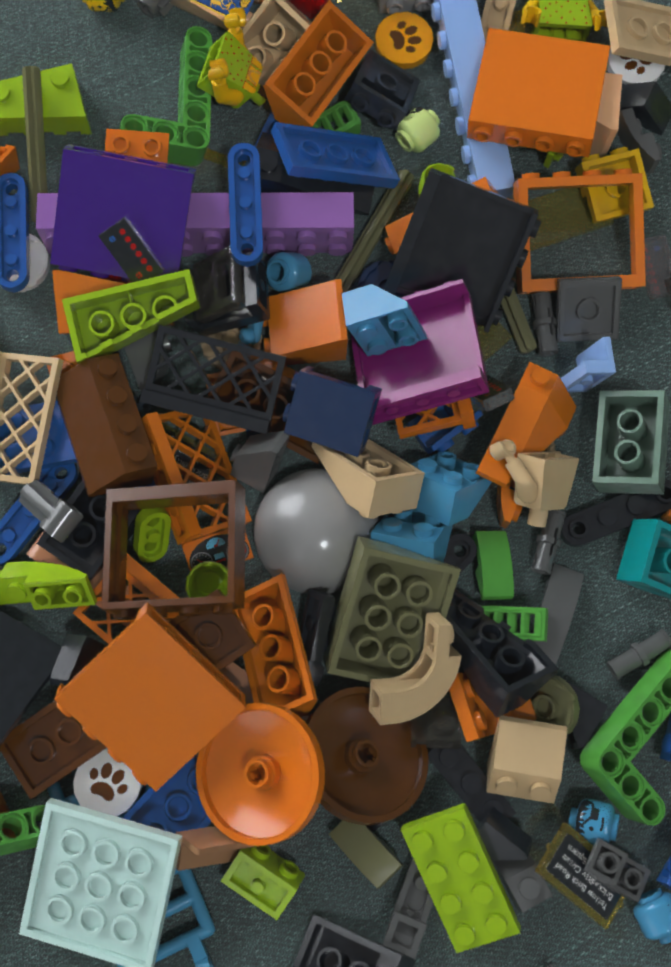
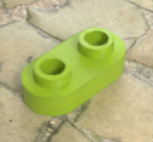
(151, 534)

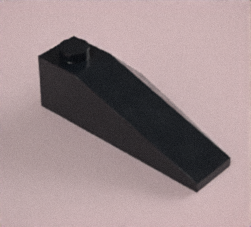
(276, 180)
(496, 662)

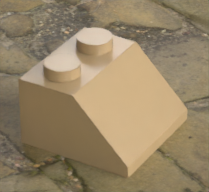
(526, 759)

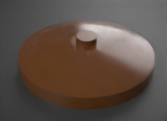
(367, 765)

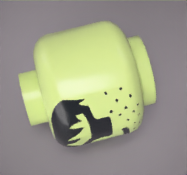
(418, 130)

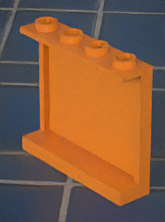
(538, 92)
(151, 699)

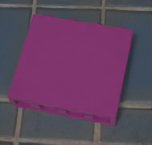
(435, 369)

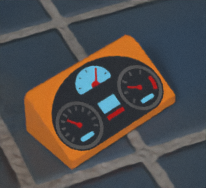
(211, 548)

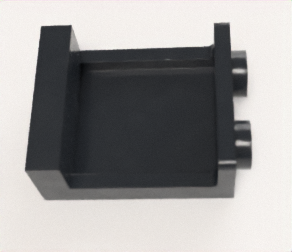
(256, 303)

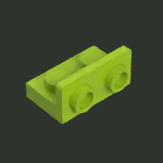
(264, 879)

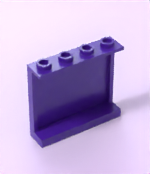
(105, 187)

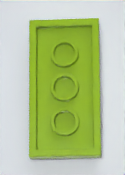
(461, 878)

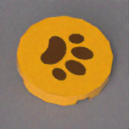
(404, 39)

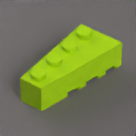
(61, 103)
(125, 313)

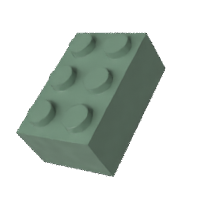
(631, 442)

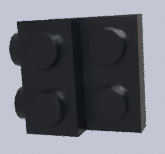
(382, 90)

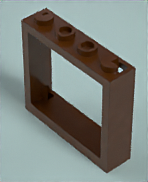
(162, 496)

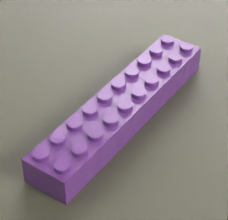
(290, 222)

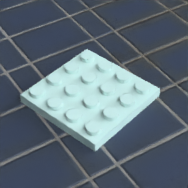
(100, 884)

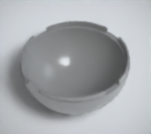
(308, 531)

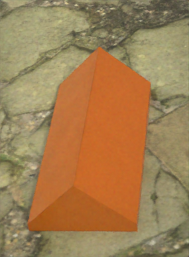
(278, 663)

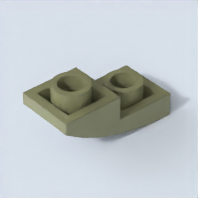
(366, 852)

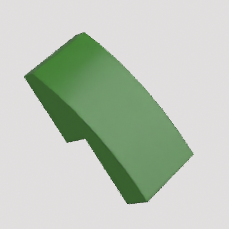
(495, 565)

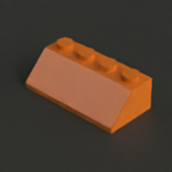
(316, 67)

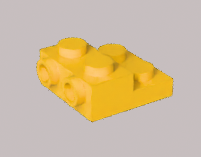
(613, 201)

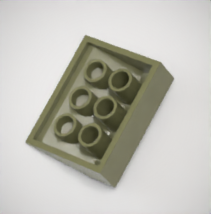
(385, 609)

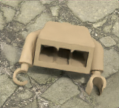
(540, 478)

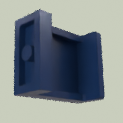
(331, 411)

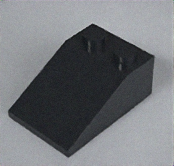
(85, 544)
(336, 946)

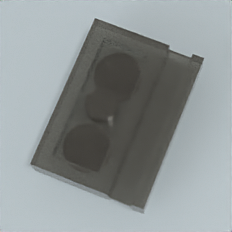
(438, 726)

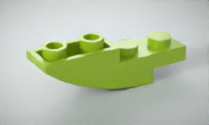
(45, 585)

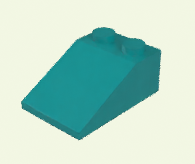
(648, 557)

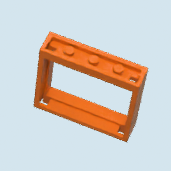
(590, 178)

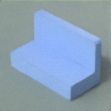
(592, 367)

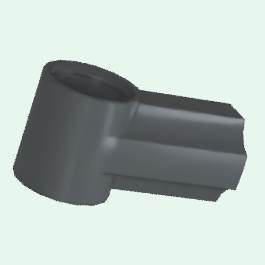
(56, 514)

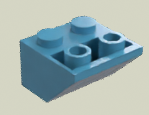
(380, 320)
(449, 487)
(414, 532)

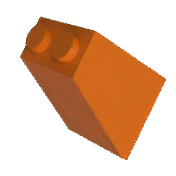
(308, 324)

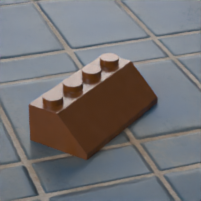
(259, 399)
(105, 426)

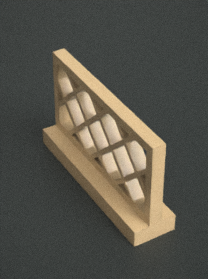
(43, 415)

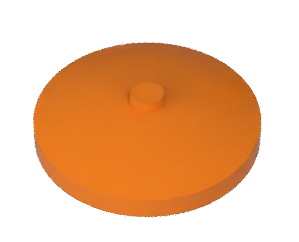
(261, 775)

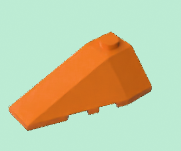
(531, 420)

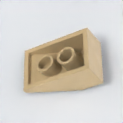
(273, 34)
(373, 481)

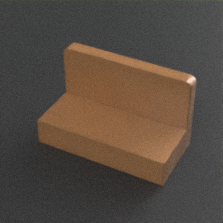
(206, 848)

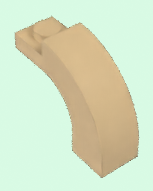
(422, 686)

